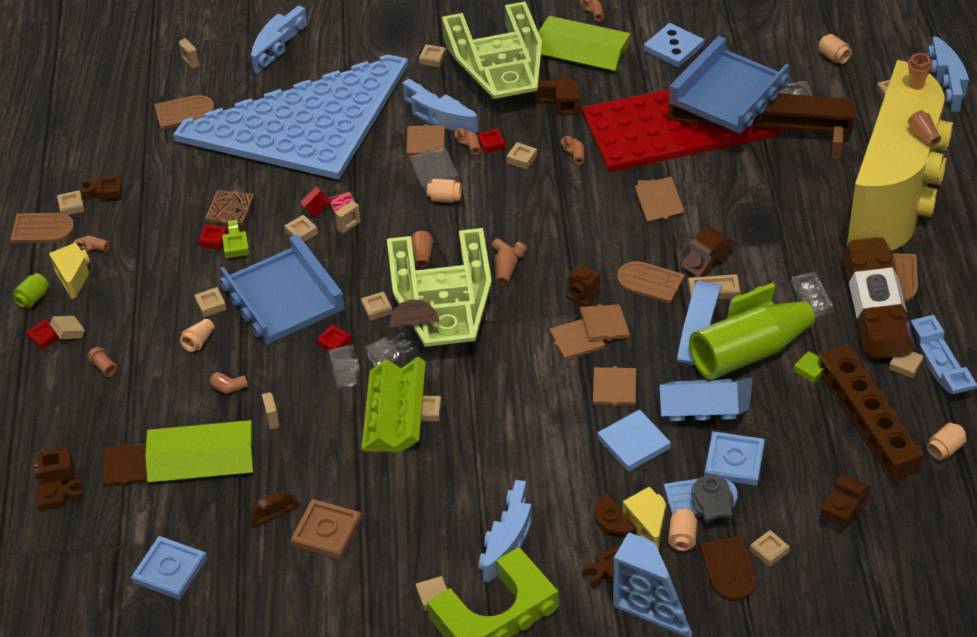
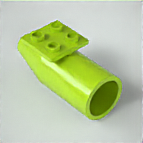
(750, 333)

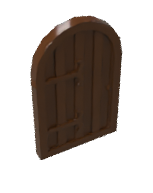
(729, 568)

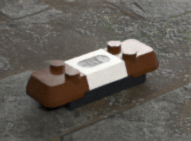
(877, 299)

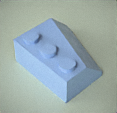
(705, 398)
(645, 587)

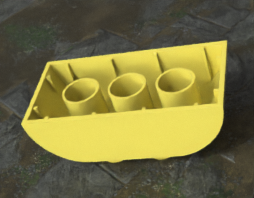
(899, 164)

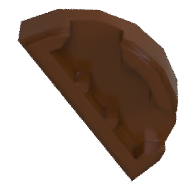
(412, 312)
(271, 507)
(611, 517)

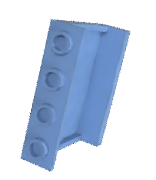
(727, 87)
(283, 292)

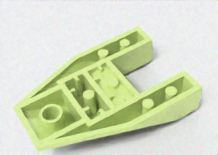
(502, 62)
(453, 291)

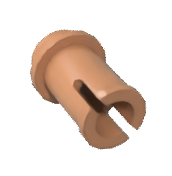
(98, 357)

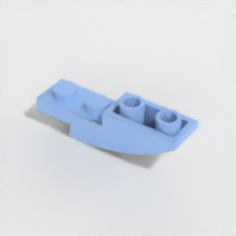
(273, 36)
(950, 71)
(439, 111)
(509, 532)

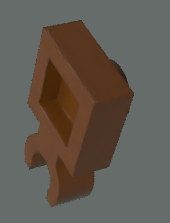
(105, 188)
(54, 493)
(603, 568)

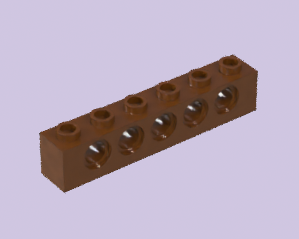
(870, 413)

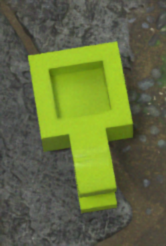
(235, 242)

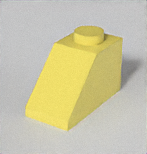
(71, 267)
(647, 514)

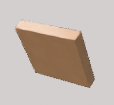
(326, 529)

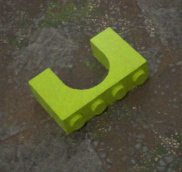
(533, 596)

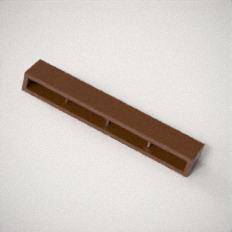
(792, 113)

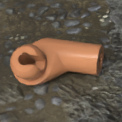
(593, 7)
(468, 139)
(575, 148)
(91, 243)
(519, 247)
(227, 385)

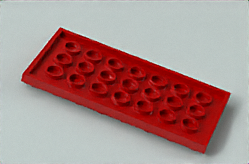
(638, 132)

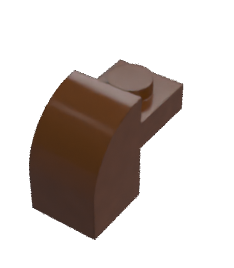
(561, 92)
(708, 247)
(846, 500)

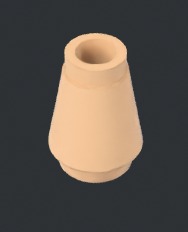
(196, 335)

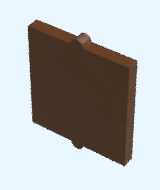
(124, 465)

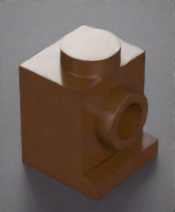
(583, 285)
(54, 465)

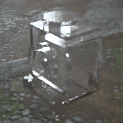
(344, 366)

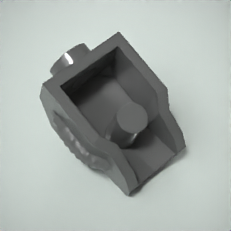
(712, 498)

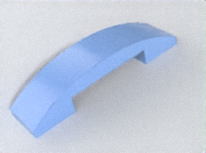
(698, 316)
(938, 356)

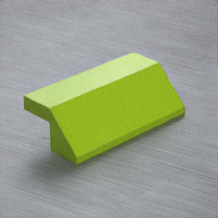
(583, 43)
(393, 406)
(199, 451)

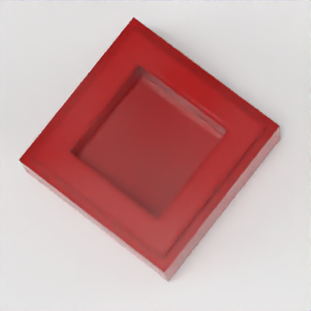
(491, 141)
(315, 201)
(212, 237)
(42, 334)
(334, 338)

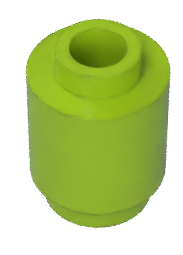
(30, 290)

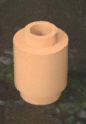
(835, 49)
(444, 191)
(946, 441)
(682, 530)

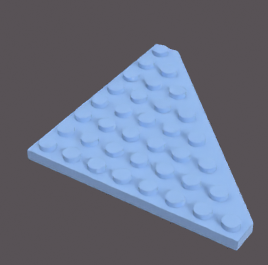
(305, 127)

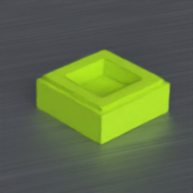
(808, 367)

